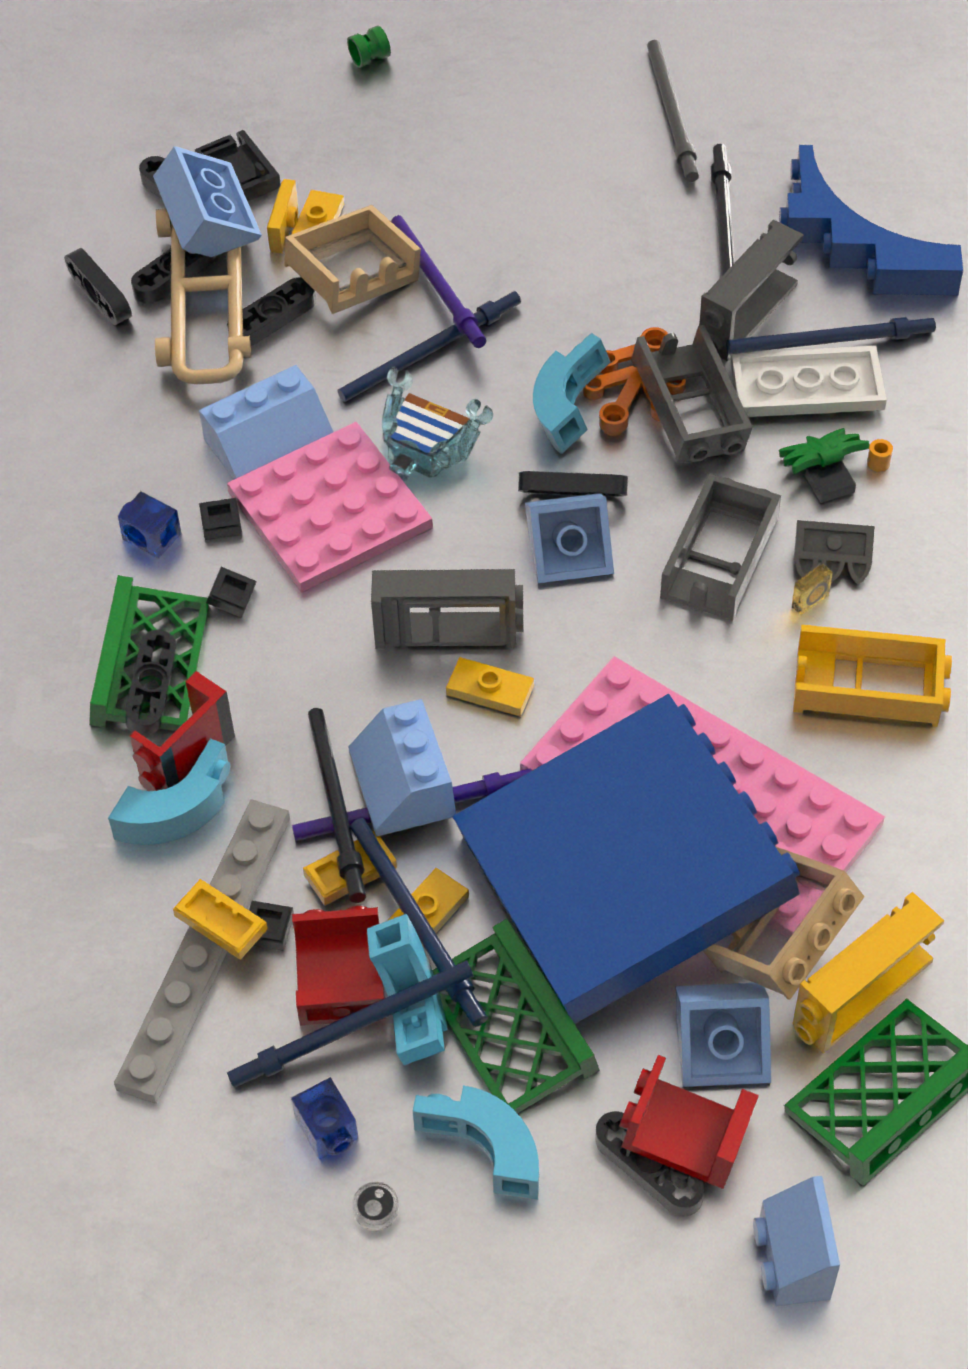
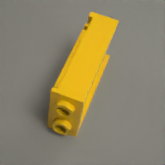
(816, 667)
(865, 974)

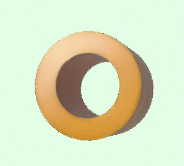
(879, 455)

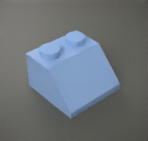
(570, 537)
(723, 1034)
(798, 1244)

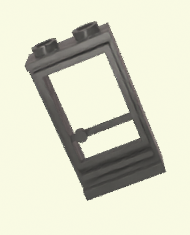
(750, 288)
(685, 362)
(733, 500)
(399, 590)

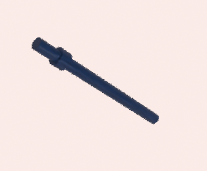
(486, 314)
(896, 329)
(458, 993)
(273, 1060)

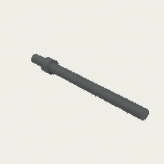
(684, 150)

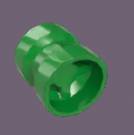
(369, 46)

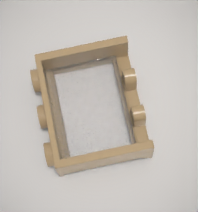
(353, 258)
(791, 939)

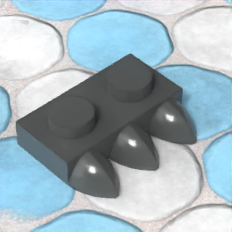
(834, 547)

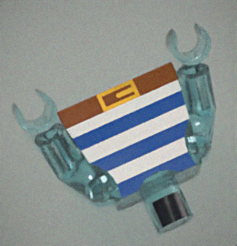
(427, 435)

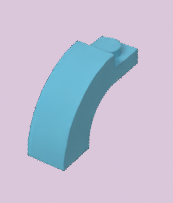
(559, 386)
(177, 811)
(400, 964)
(491, 1126)

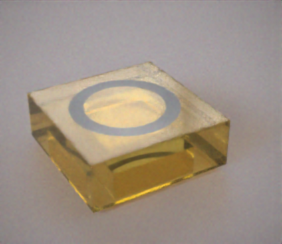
(811, 589)

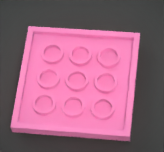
(329, 506)

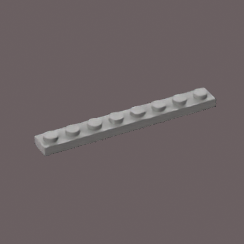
(199, 958)

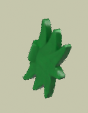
(822, 451)

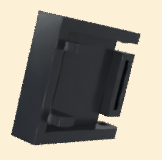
(250, 165)

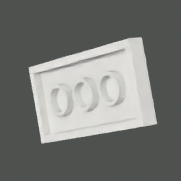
(809, 381)

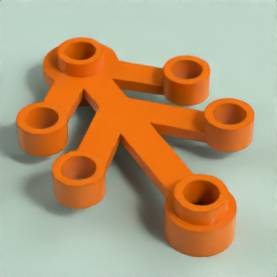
(615, 415)

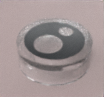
(375, 1206)

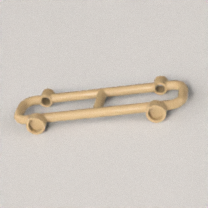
(172, 351)

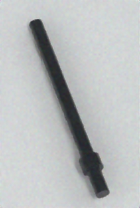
(721, 177)
(349, 860)

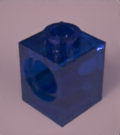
(149, 524)
(321, 1102)

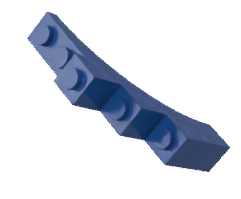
(891, 260)

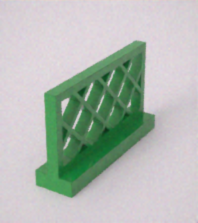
(118, 641)
(546, 1010)
(909, 1118)

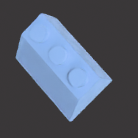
(205, 203)
(264, 422)
(402, 770)

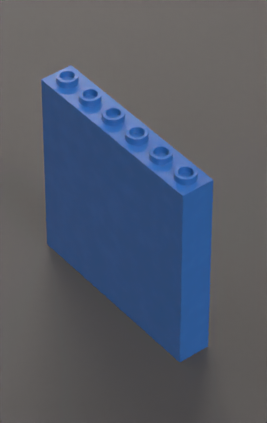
(627, 856)

